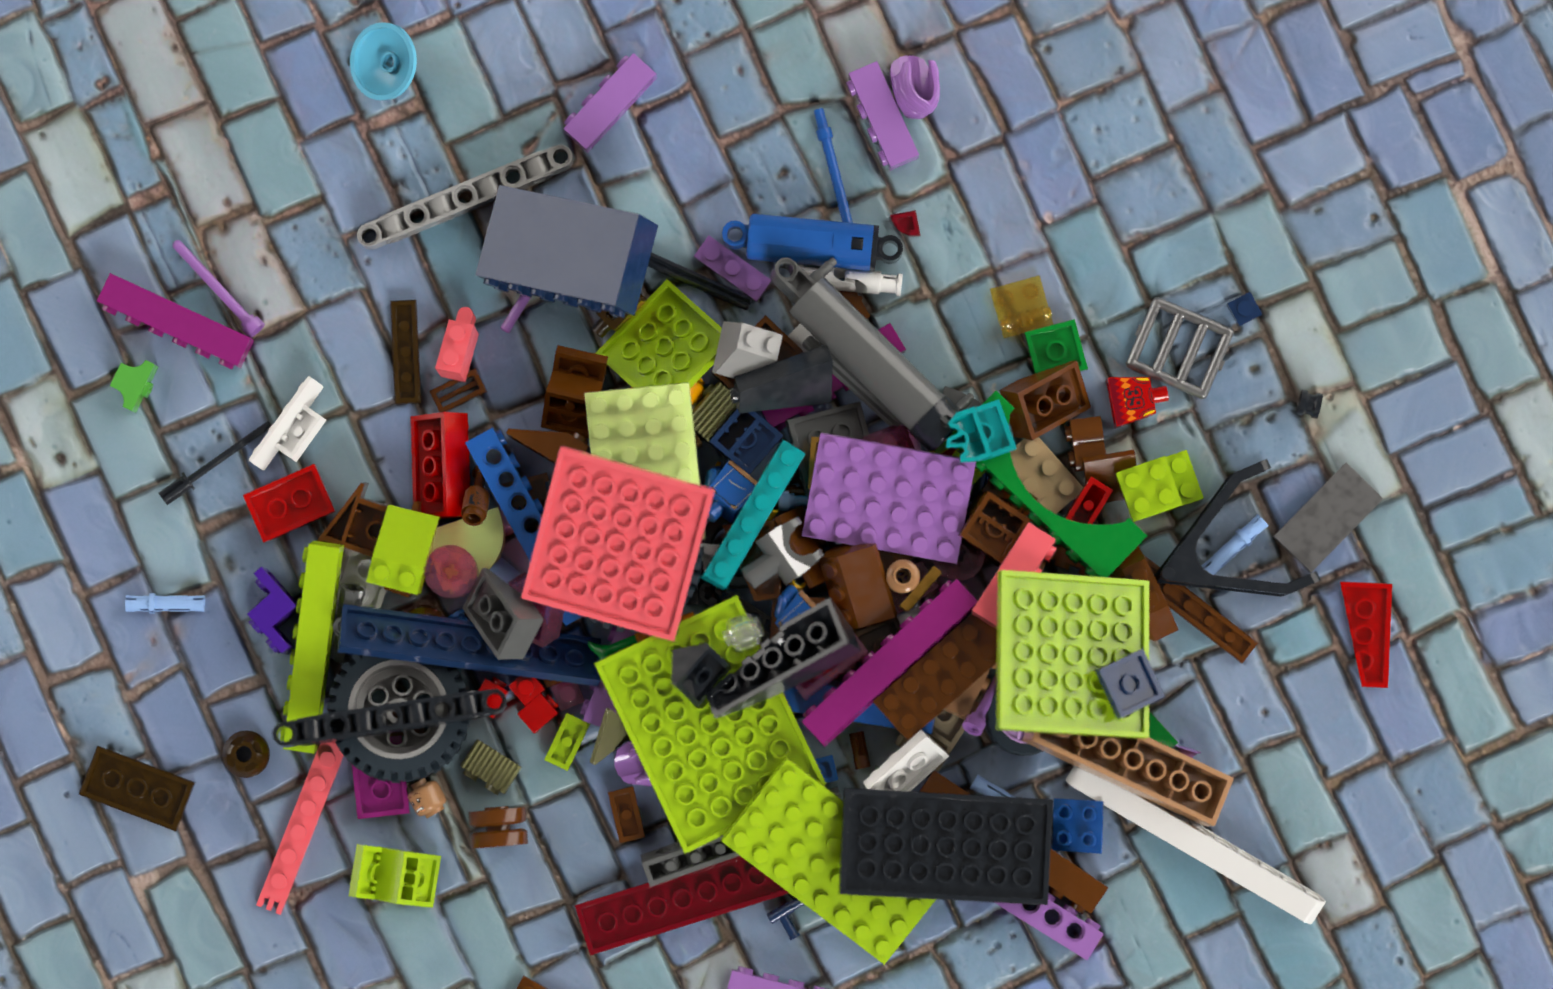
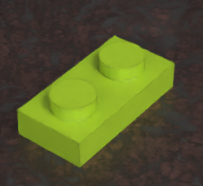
(567, 741)

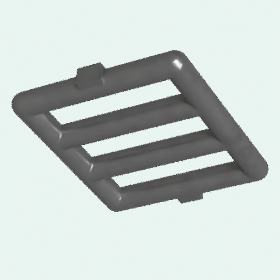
(1179, 382)

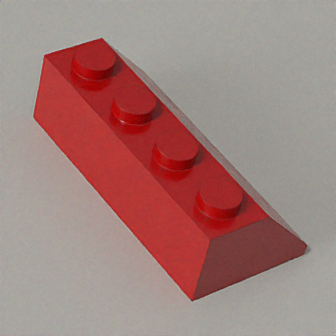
(440, 462)

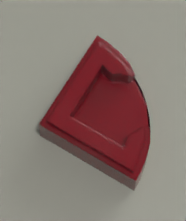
(906, 223)

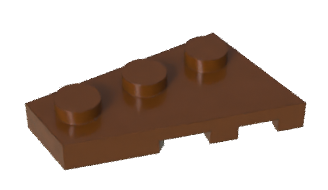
(772, 587)

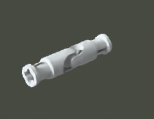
(868, 281)

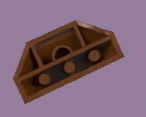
(1160, 616)

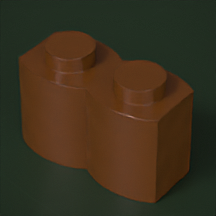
(1085, 439)

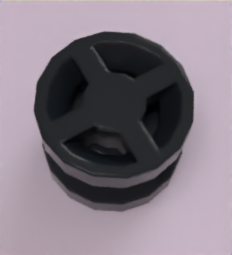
(1309, 404)

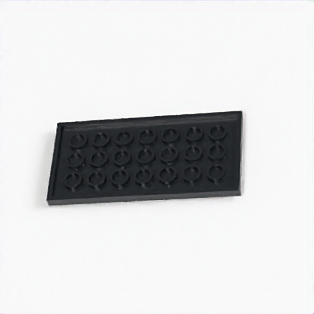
(945, 846)

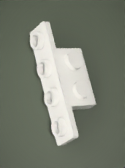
(293, 428)

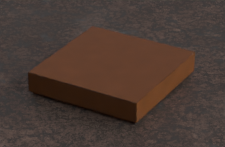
(1104, 468)

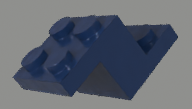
(745, 439)

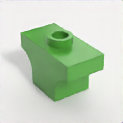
(134, 383)

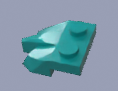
(981, 432)

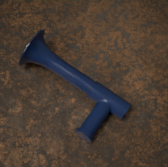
(782, 912)

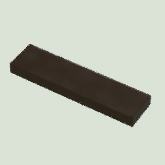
(405, 352)

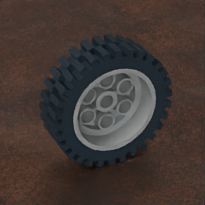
(418, 753)

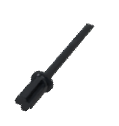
(184, 483)

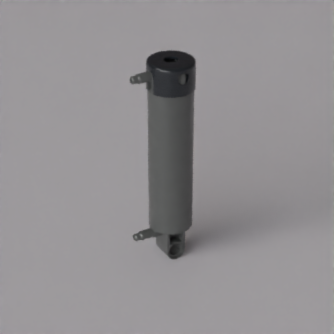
(868, 354)

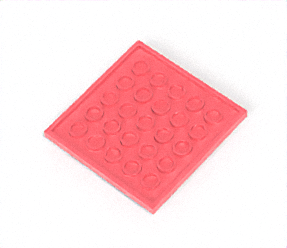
(617, 543)

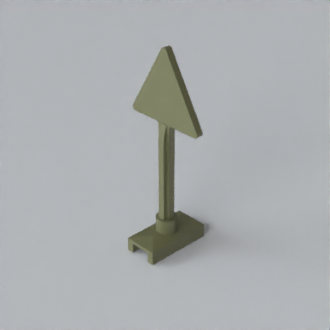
(610, 736)

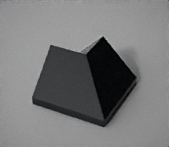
(697, 671)

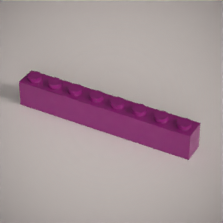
(888, 664)

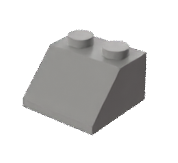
(745, 349)

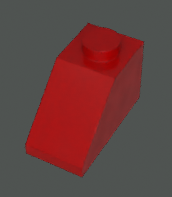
(1089, 502)

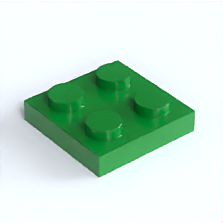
(1055, 346)

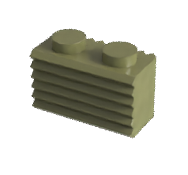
(713, 410)
(491, 767)

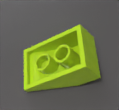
(403, 549)

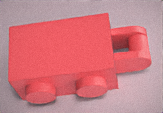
(458, 346)

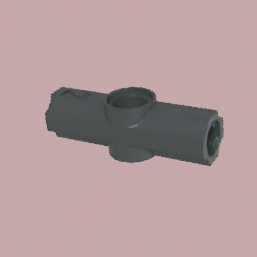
(351, 595)

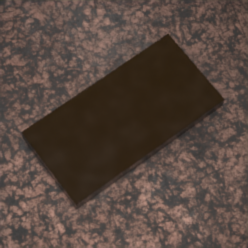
(137, 788)

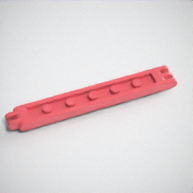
(301, 826)

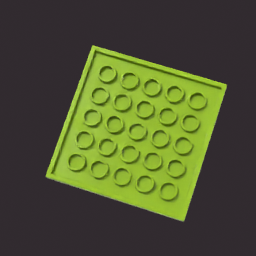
(1054, 640)

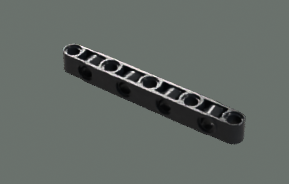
(369, 720)

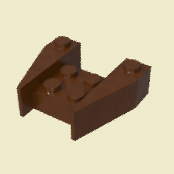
(359, 525)

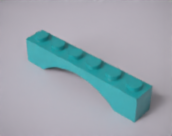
(753, 515)

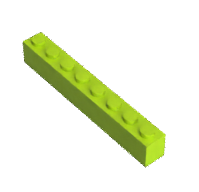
(313, 635)

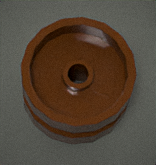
(498, 827)

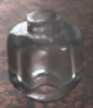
(743, 632)

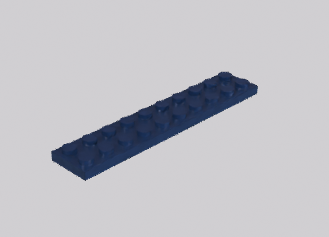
(460, 645)

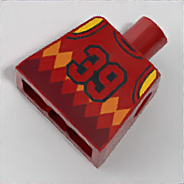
(1133, 399)

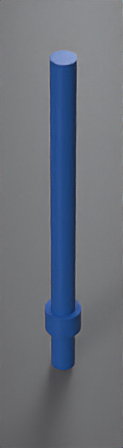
(825, 135)

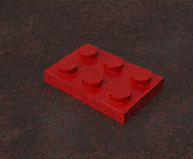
(289, 503)

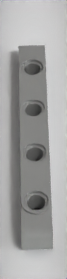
(446, 204)

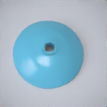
(373, 58)

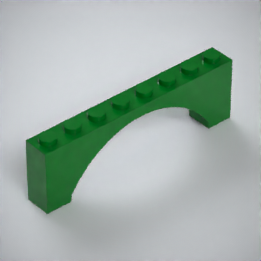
(1093, 546)

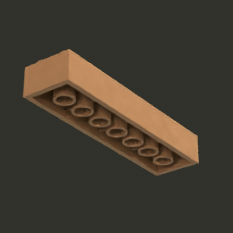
(1145, 770)

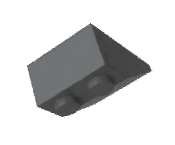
(502, 616)

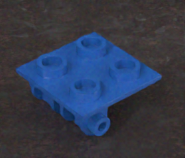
(1077, 825)

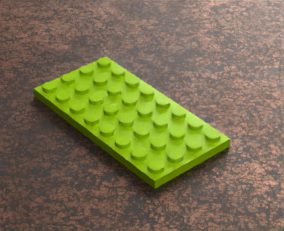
(796, 841)

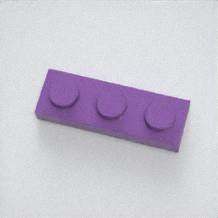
(732, 268)

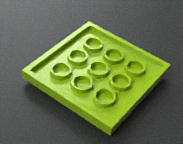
(664, 341)

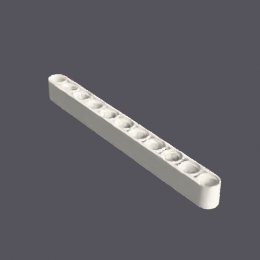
(1203, 846)

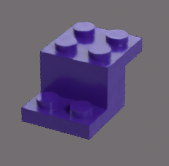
(272, 611)

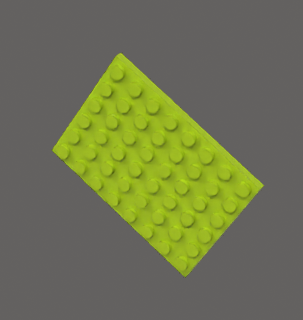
(697, 763)

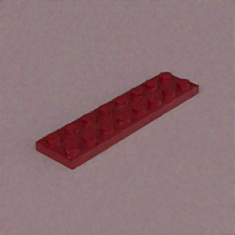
(673, 904)

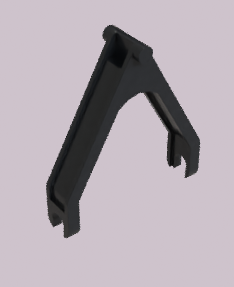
(1183, 565)

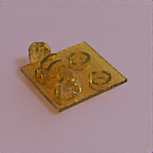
(1021, 306)

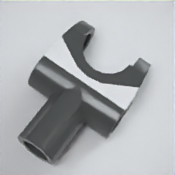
(779, 557)

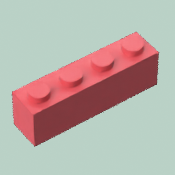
(1025, 556)

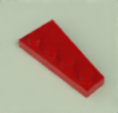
(1369, 621)

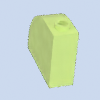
(482, 541)

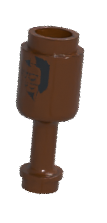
(475, 500)

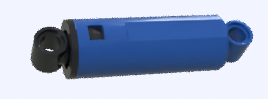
(812, 241)

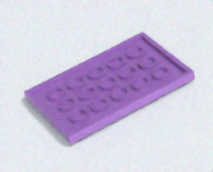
(888, 497)

